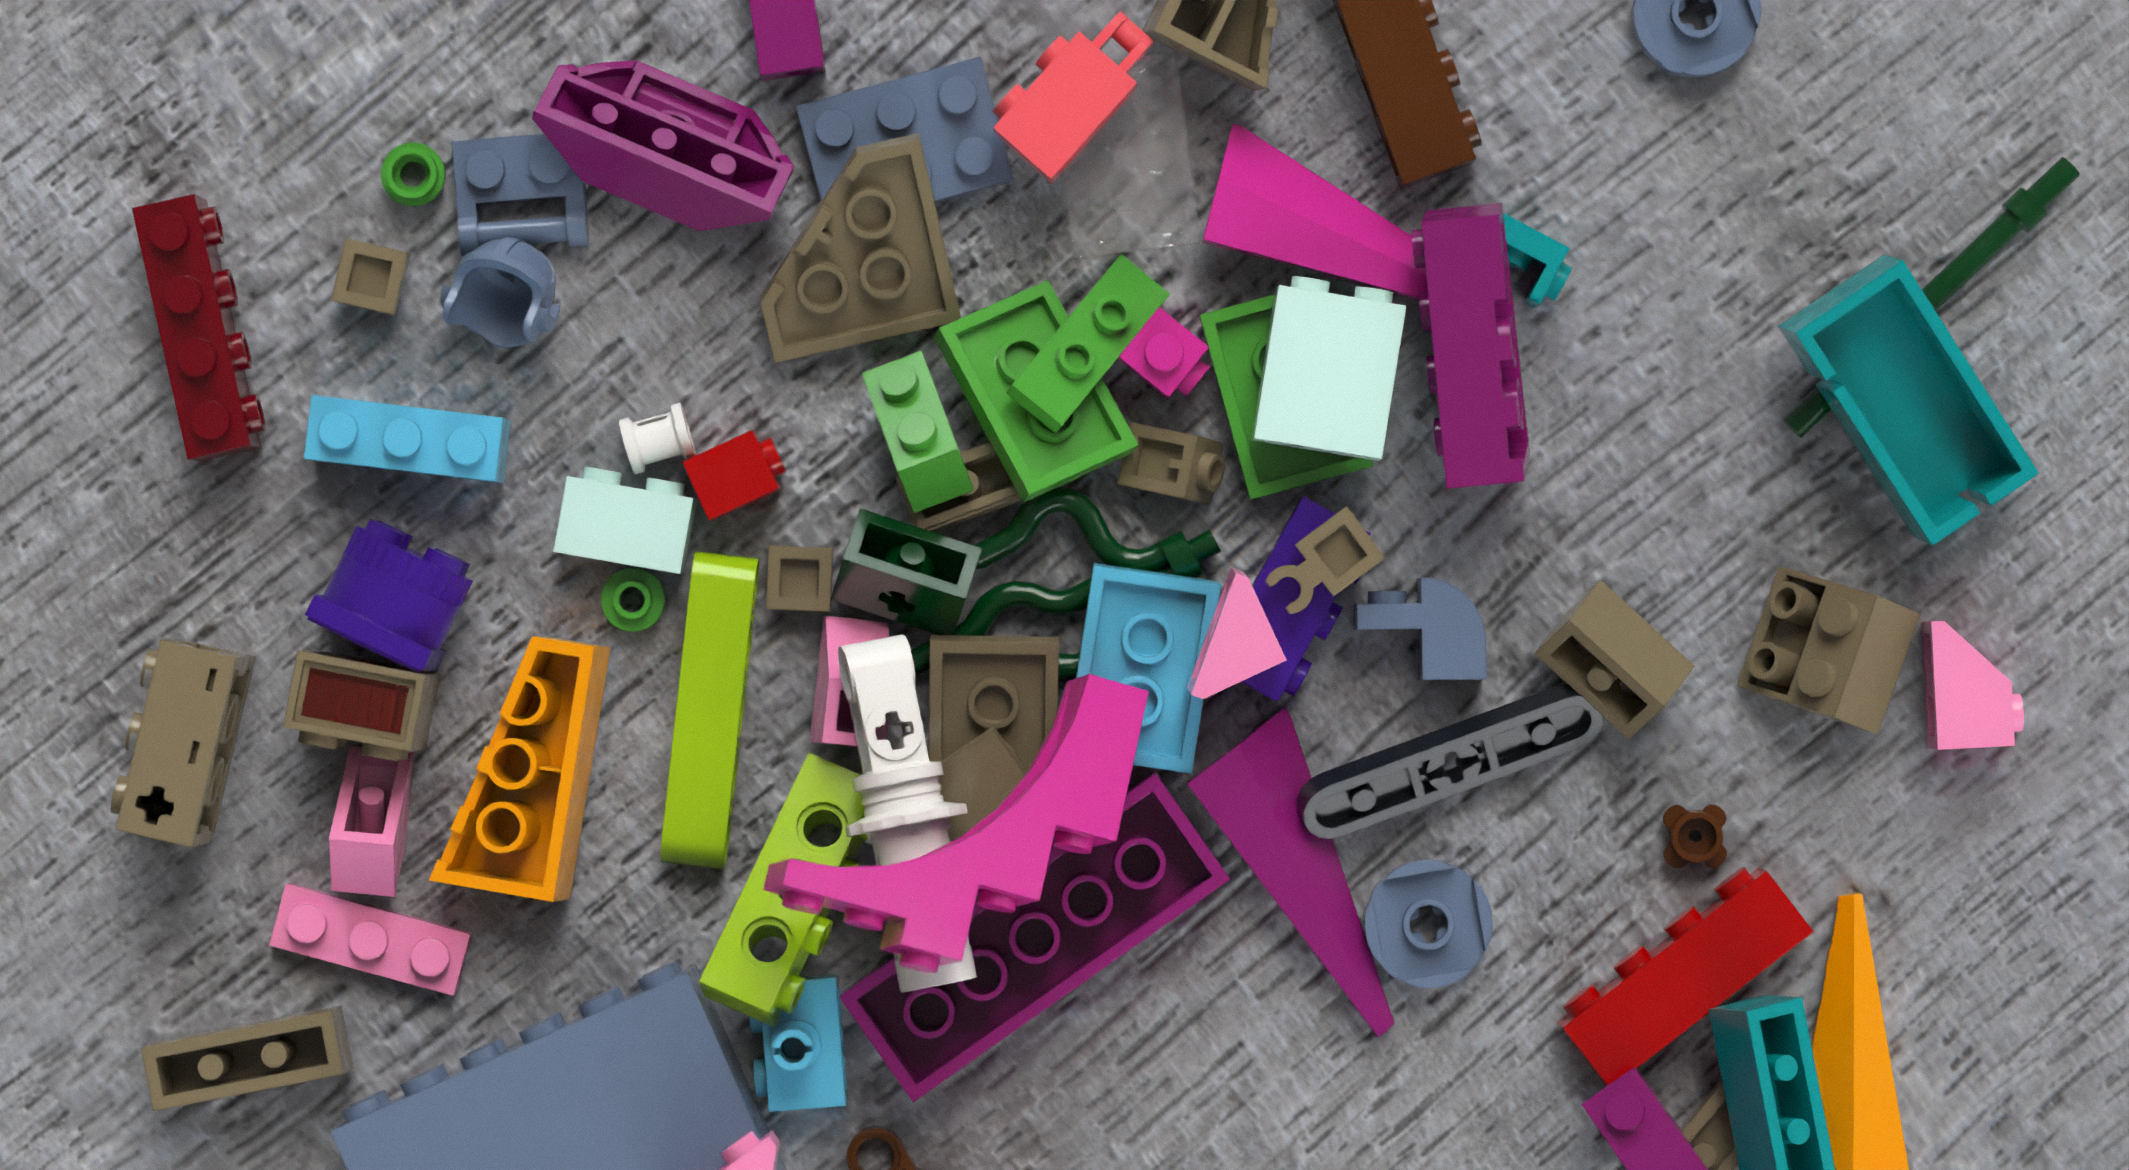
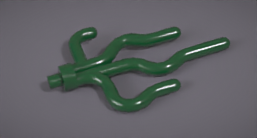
(1169, 556)

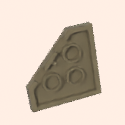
(865, 260)

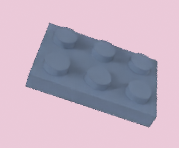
(944, 105)

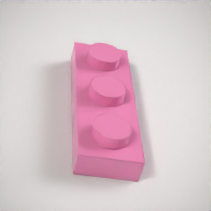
(370, 939)

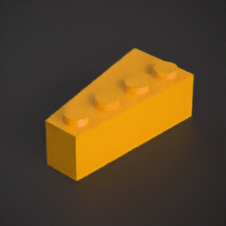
(532, 779)

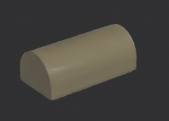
(991, 492)

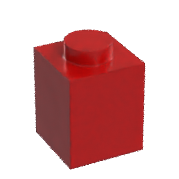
(735, 474)

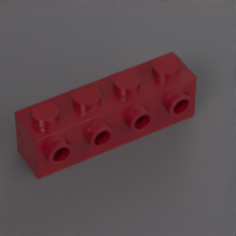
(198, 328)

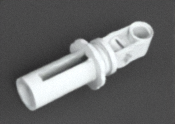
(900, 785)

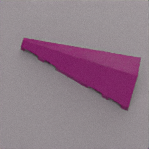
(1254, 802)

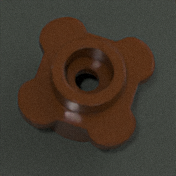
(1707, 849)

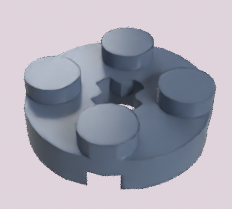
(1693, 53)
(1457, 945)

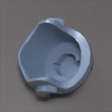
(503, 293)

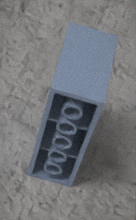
(615, 1089)

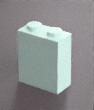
(1329, 369)

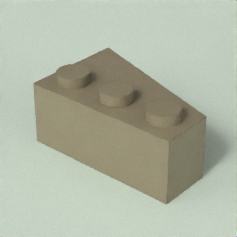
(1219, 34)

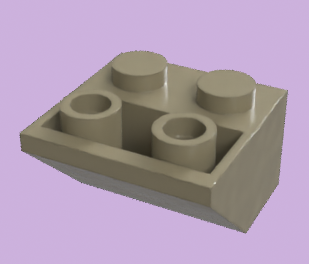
(1828, 649)

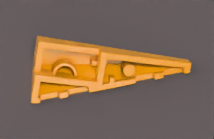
(1854, 1051)

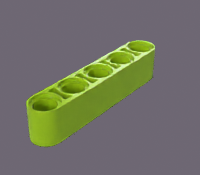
(709, 710)

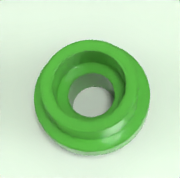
(393, 170)
(653, 603)

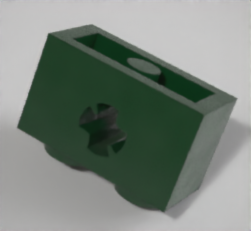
(905, 573)

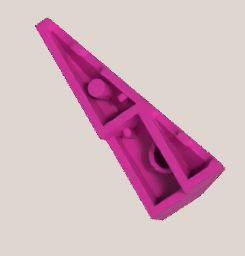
(1296, 218)

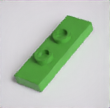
(1087, 343)

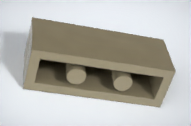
(247, 1058)

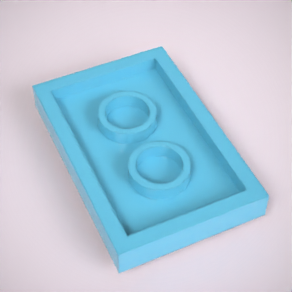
(1148, 635)

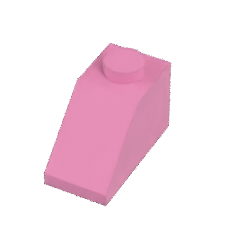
(1965, 694)
(370, 824)

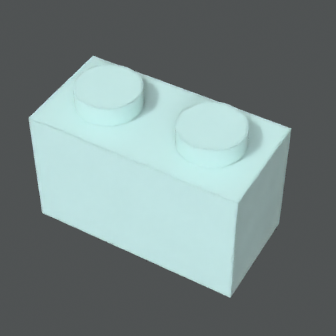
(625, 522)

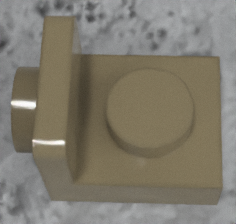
(1173, 464)

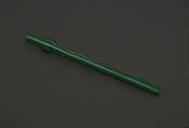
(2020, 213)

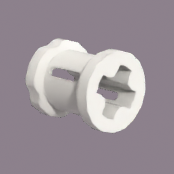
(657, 438)

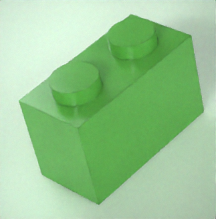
(917, 431)

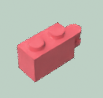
(1070, 97)

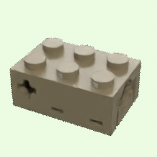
(182, 741)

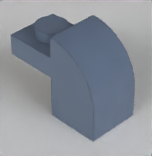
(1447, 627)

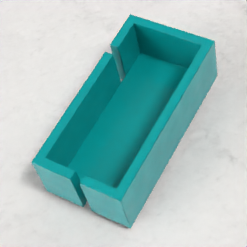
(1908, 399)

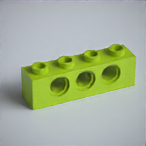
(733, 975)

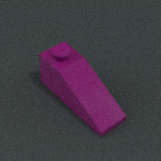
(1641, 1126)

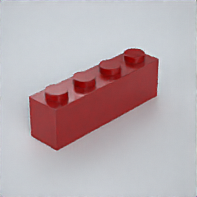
(1684, 975)

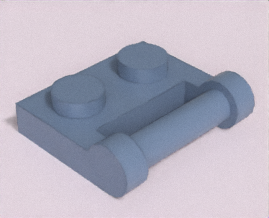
(511, 172)

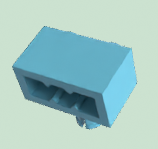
(804, 1051)

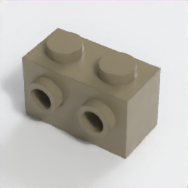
(1614, 659)

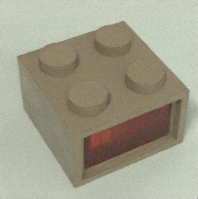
(362, 702)

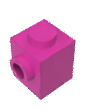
(1166, 355)

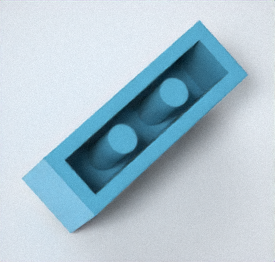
(407, 439)

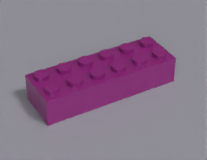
(1031, 958)

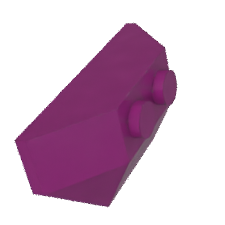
(663, 143)

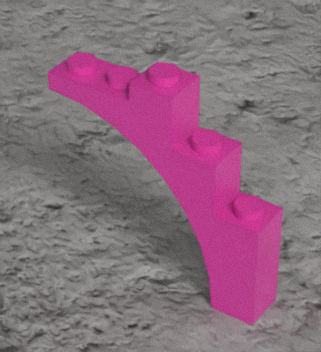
(1067, 794)

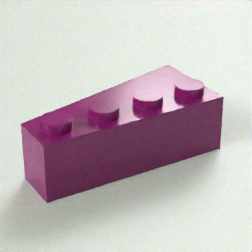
(1474, 345)

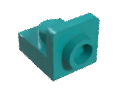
(1530, 247)

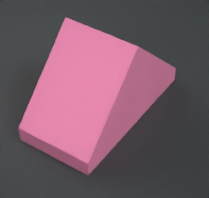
(1236, 642)

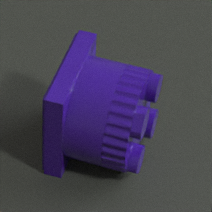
(393, 596)

